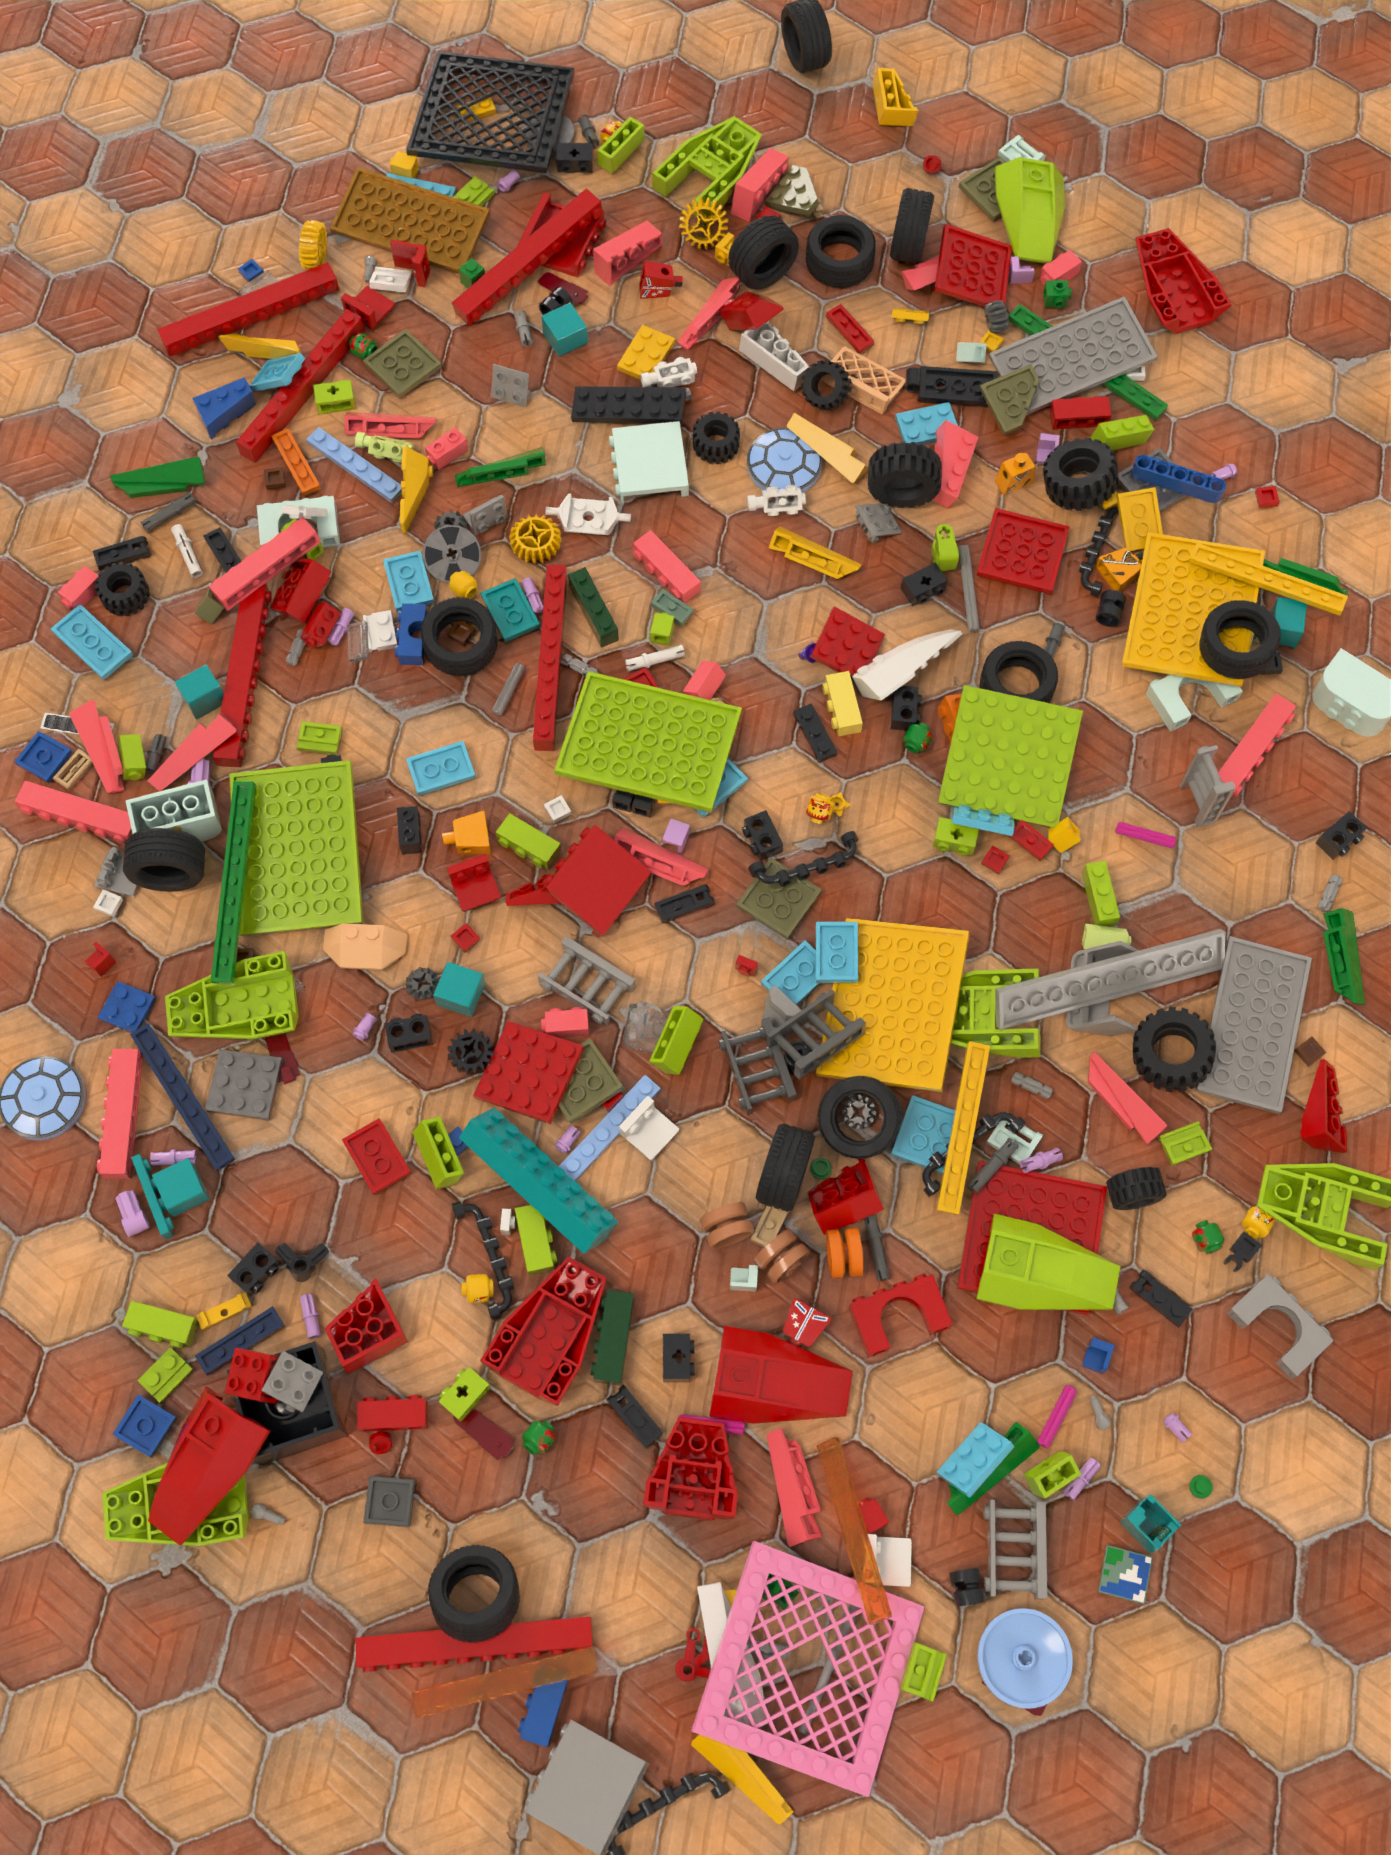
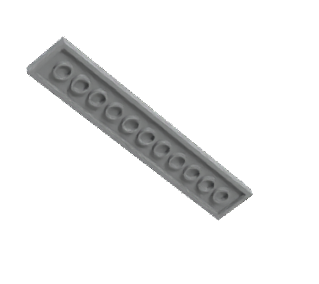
(1109, 979)

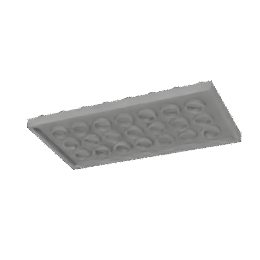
(1079, 352)
(1256, 1024)

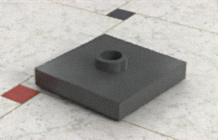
(389, 1501)

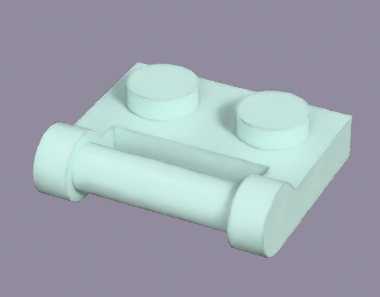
(1014, 150)
(1025, 1149)

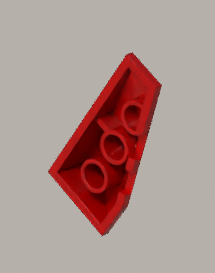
(530, 895)
(1321, 1116)

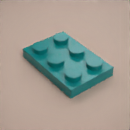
(510, 610)

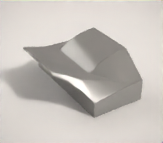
(779, 1007)

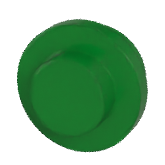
(820, 1168)
(1200, 1486)

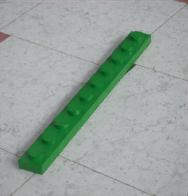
(1121, 385)
(233, 882)

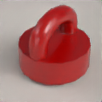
(932, 164)
(380, 1442)

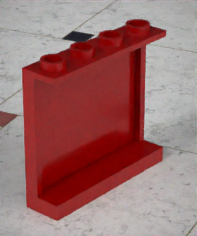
(573, 255)
(596, 879)

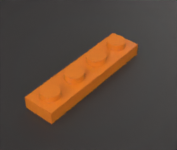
(296, 462)

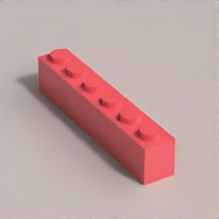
(264, 563)
(1256, 742)
(74, 811)
(120, 1114)

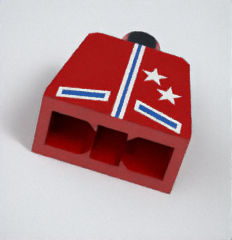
(657, 280)
(804, 1323)

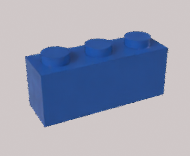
(542, 1713)

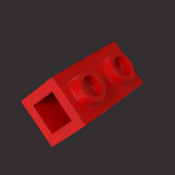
(320, 625)

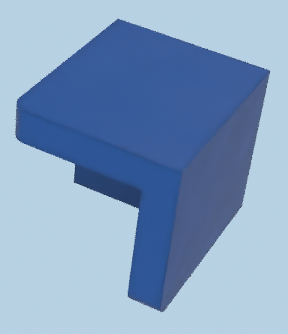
(1098, 1355)

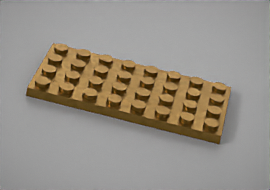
(390, 209)

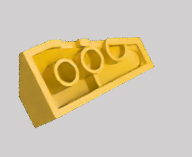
(415, 484)

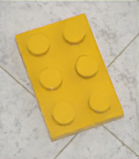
(645, 352)
(1138, 516)

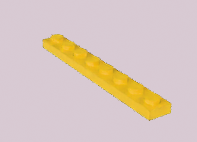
(1268, 579)
(963, 1128)

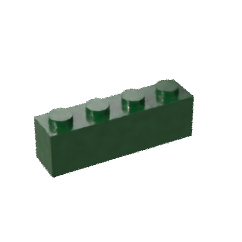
(593, 607)
(613, 1337)

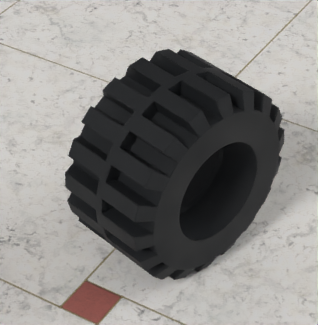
(812, 380)
(719, 425)
(118, 576)
(1136, 1188)

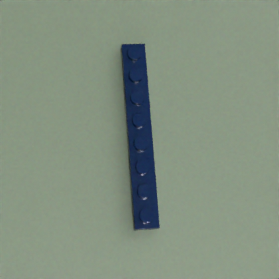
(182, 1097)

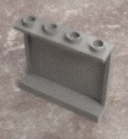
(586, 1787)

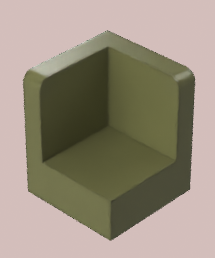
(209, 607)

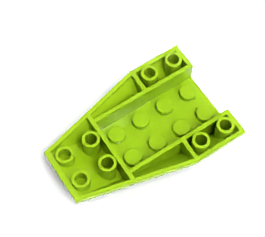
(1031, 206)
(253, 1007)
(1043, 1271)
(129, 1506)

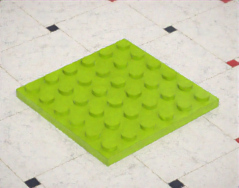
(1010, 756)

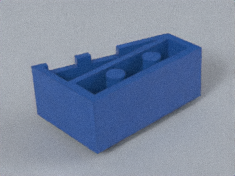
(224, 404)

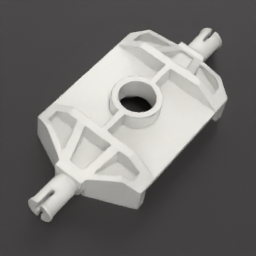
(574, 510)

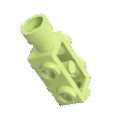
(382, 448)

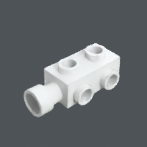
(671, 374)
(780, 502)

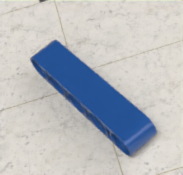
(1186, 479)

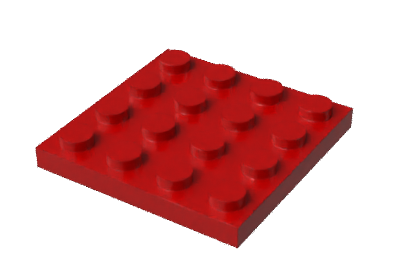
(972, 266)
(1023, 551)
(529, 1072)

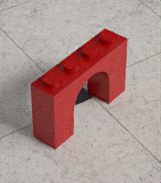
(921, 1293)

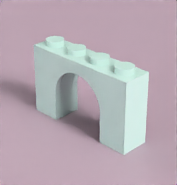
(272, 519)
(1171, 708)

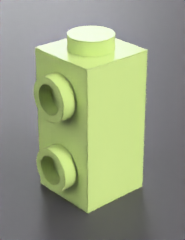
(1100, 935)

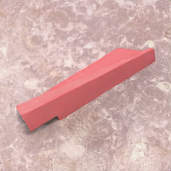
(922, 275)
(709, 313)
(387, 425)
(100, 745)
(192, 750)
(659, 859)
(1124, 1100)
(794, 1489)

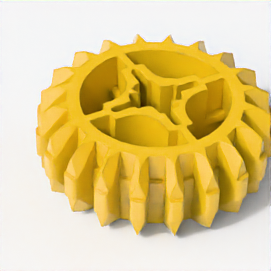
(696, 227)
(312, 244)
(525, 545)

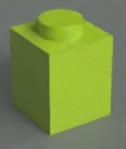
(662, 629)

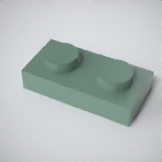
(667, 603)

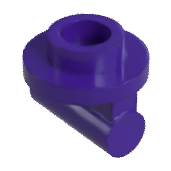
(806, 652)

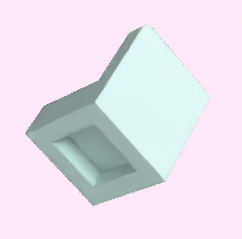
(971, 352)
(744, 1279)

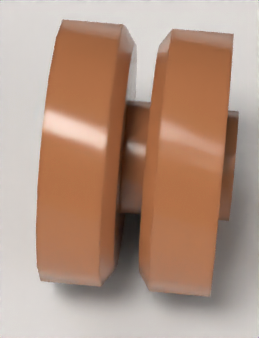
(727, 1225)
(781, 1256)

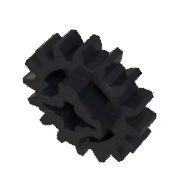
(474, 1042)

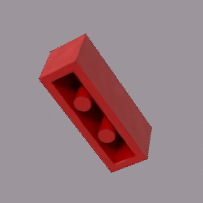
(1079, 412)
(392, 1414)

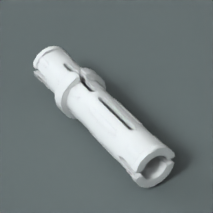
(179, 533)
(647, 660)

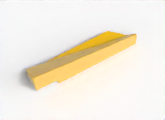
(259, 346)
(830, 448)
(812, 554)
(745, 1775)

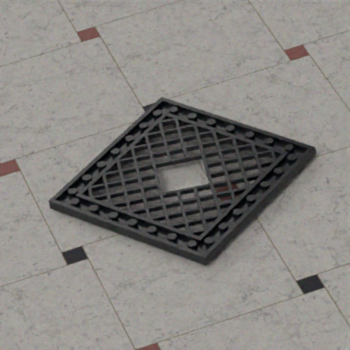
(445, 64)

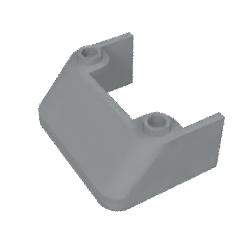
(1096, 1017)

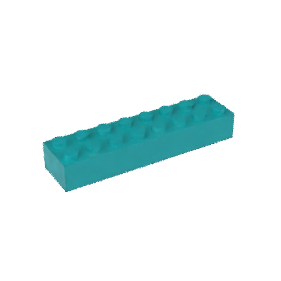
(538, 1180)

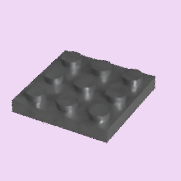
(1165, 497)
(244, 1084)

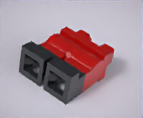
(640, 805)

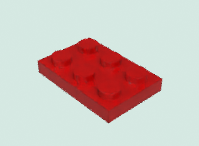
(376, 1156)

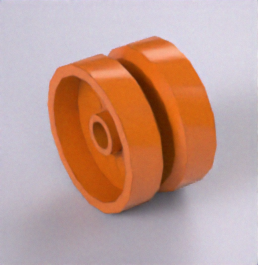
(844, 1253)

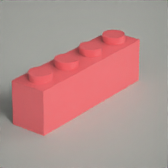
(666, 567)

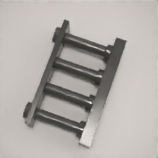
(820, 1052)
(779, 1068)

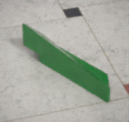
(503, 469)
(161, 478)
(1307, 574)
(1343, 954)
(1024, 1447)

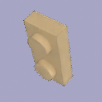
(769, 1226)

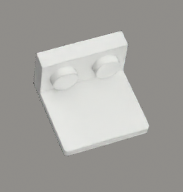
(648, 1129)
(892, 1559)

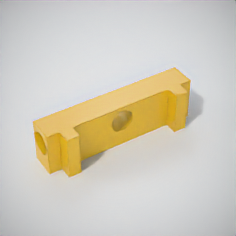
(233, 1306)

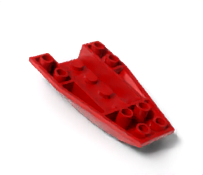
(1178, 283)
(548, 1333)
(775, 1381)
(204, 1465)

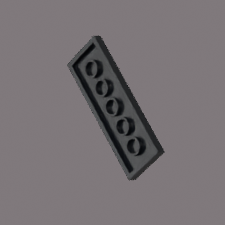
(628, 404)

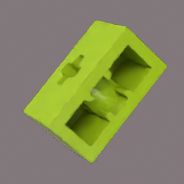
(334, 397)
(945, 835)
(476, 1390)
(1052, 1474)

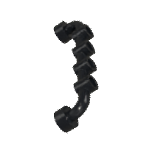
(1093, 552)
(802, 871)
(987, 1123)
(498, 1263)
(668, 1796)

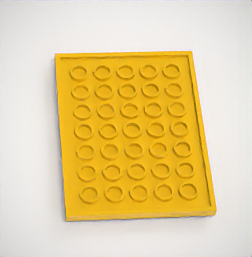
(1173, 606)
(908, 1002)

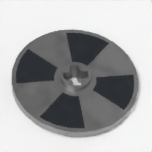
(455, 539)

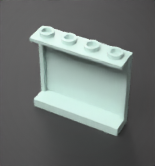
(649, 459)

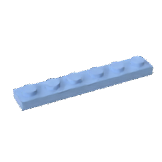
(355, 464)
(607, 1130)

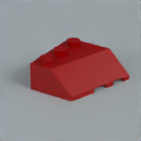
(749, 311)
(300, 589)
(845, 1198)
(365, 1329)

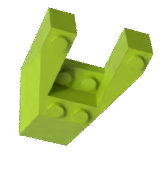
(717, 153)
(977, 1014)
(1316, 1204)

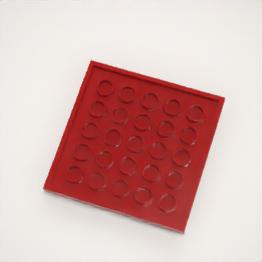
(1056, 1203)

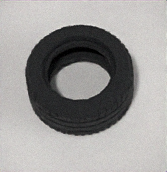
(806, 35)
(911, 225)
(840, 230)
(763, 252)
(459, 610)
(1248, 616)
(1025, 655)
(164, 859)
(828, 1117)
(785, 1167)
(481, 1624)

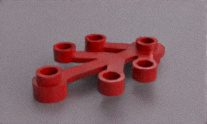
(694, 1662)

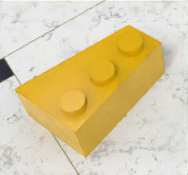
(891, 100)

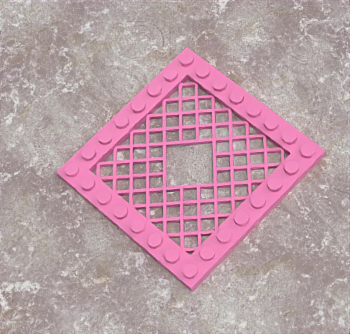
(723, 1675)

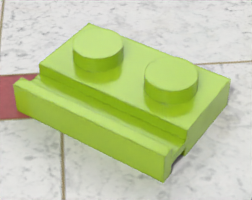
(475, 192)
(319, 738)
(1185, 1143)
(165, 1375)
(923, 1671)

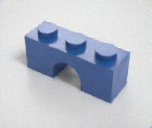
(410, 649)

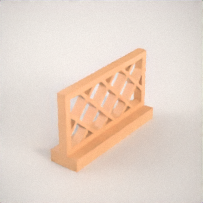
(860, 391)

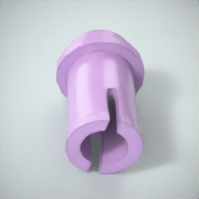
(506, 182)
(1225, 472)
(364, 1027)
(568, 1138)
(1176, 1426)

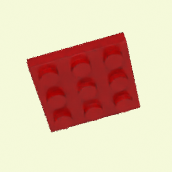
(846, 643)

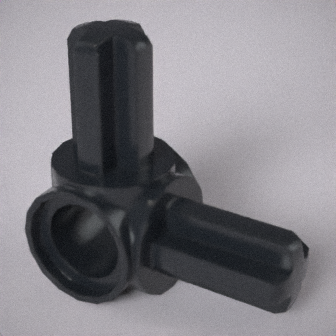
(294, 1261)

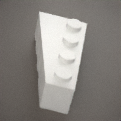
(774, 355)

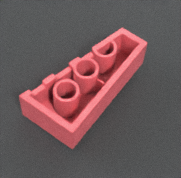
(758, 184)
(625, 251)
(955, 451)

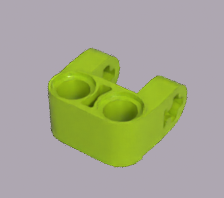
(945, 550)

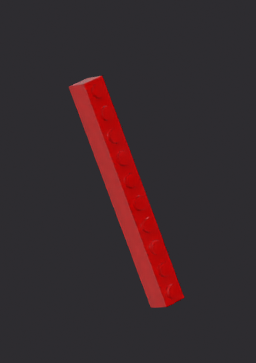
(527, 257)
(248, 309)
(292, 397)
(550, 658)
(241, 675)
(438, 1647)

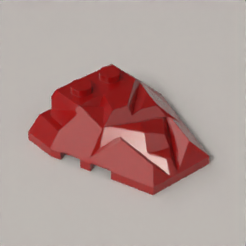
(693, 1473)

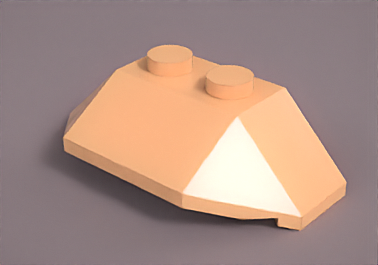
(364, 946)

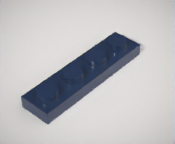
(243, 1338)

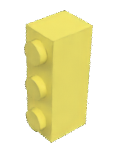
(842, 703)

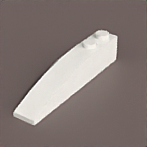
(899, 665)
(715, 1612)

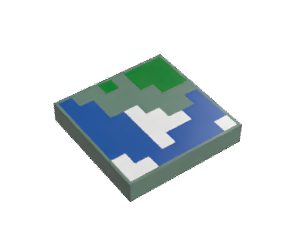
(1124, 1574)

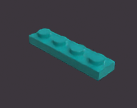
(150, 1189)

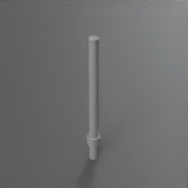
(828, 1669)

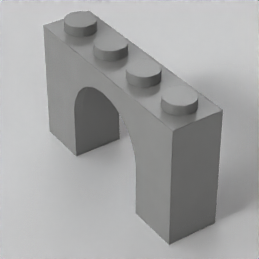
(1310, 1337)

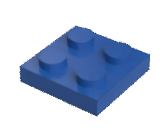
(43, 757)
(126, 1007)
(144, 1426)

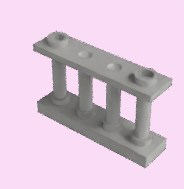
(1207, 786)
(588, 961)
(1036, 1562)

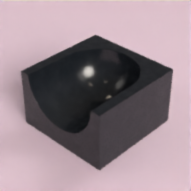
(296, 1430)

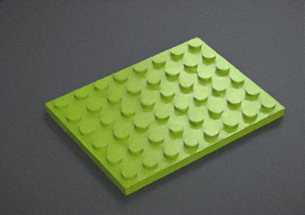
(648, 741)
(301, 850)

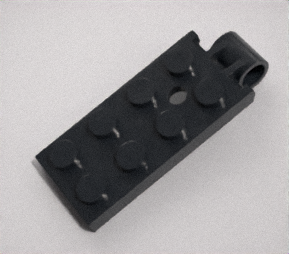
(959, 385)

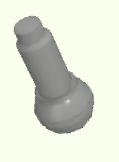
(370, 262)
(1102, 1421)
(259, 1511)

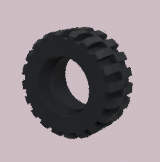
(1077, 457)
(904, 474)
(1180, 1024)

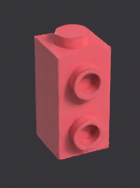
(1062, 268)
(446, 448)
(79, 589)
(705, 680)
(566, 1023)

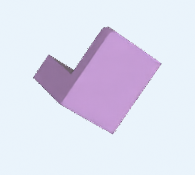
(1019, 273)
(1046, 444)
(677, 834)

